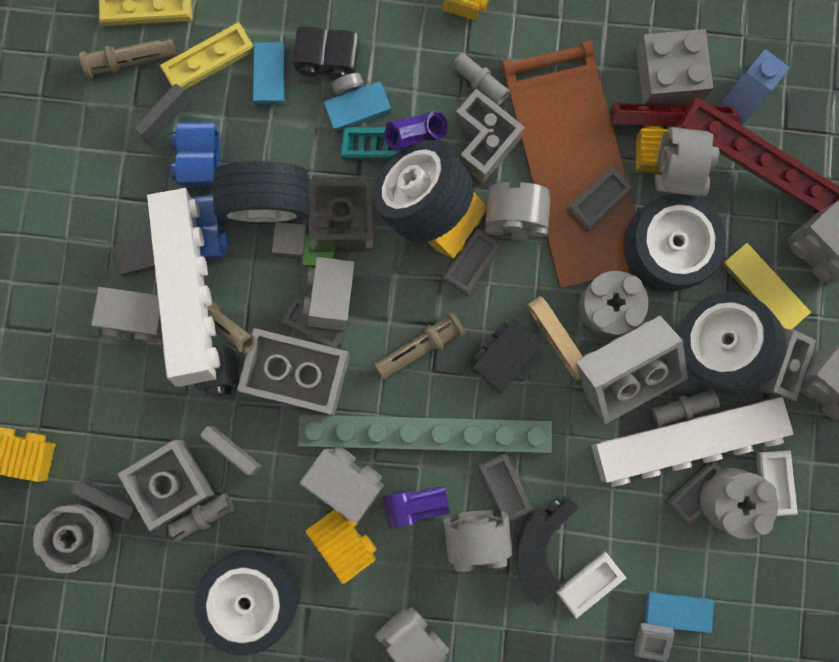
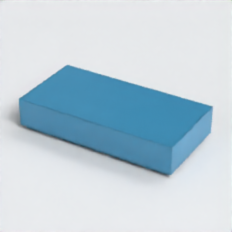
(269, 73)
(357, 106)
(679, 611)

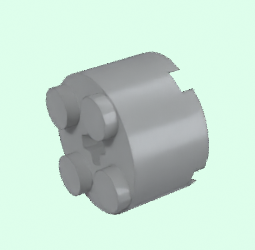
(685, 161)
(518, 211)
(626, 292)
(756, 505)
(478, 540)
(65, 554)
(408, 641)

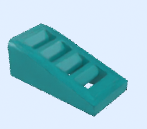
(375, 134)

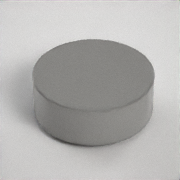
(347, 84)

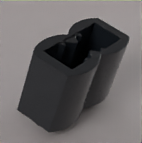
(325, 52)

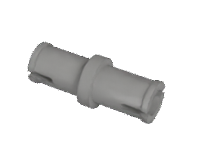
(480, 79)
(685, 407)
(201, 517)

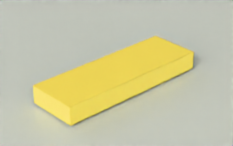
(143, 11)
(208, 57)
(765, 285)

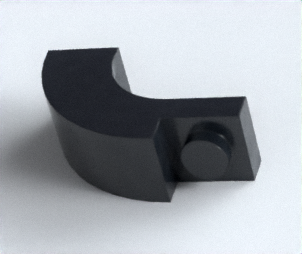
(532, 546)

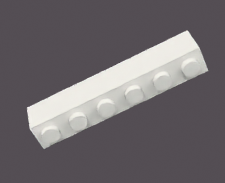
(181, 288)
(692, 440)

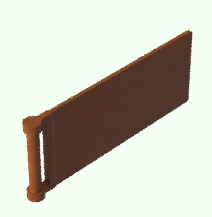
(567, 150)

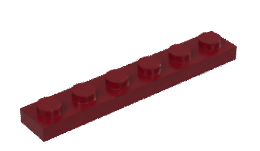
(761, 157)

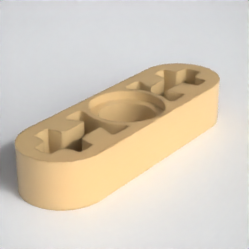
(556, 335)

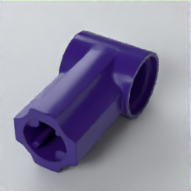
(415, 129)
(408, 507)

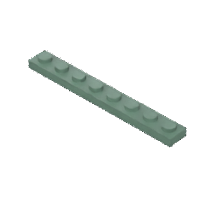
(425, 433)

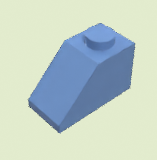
(755, 84)

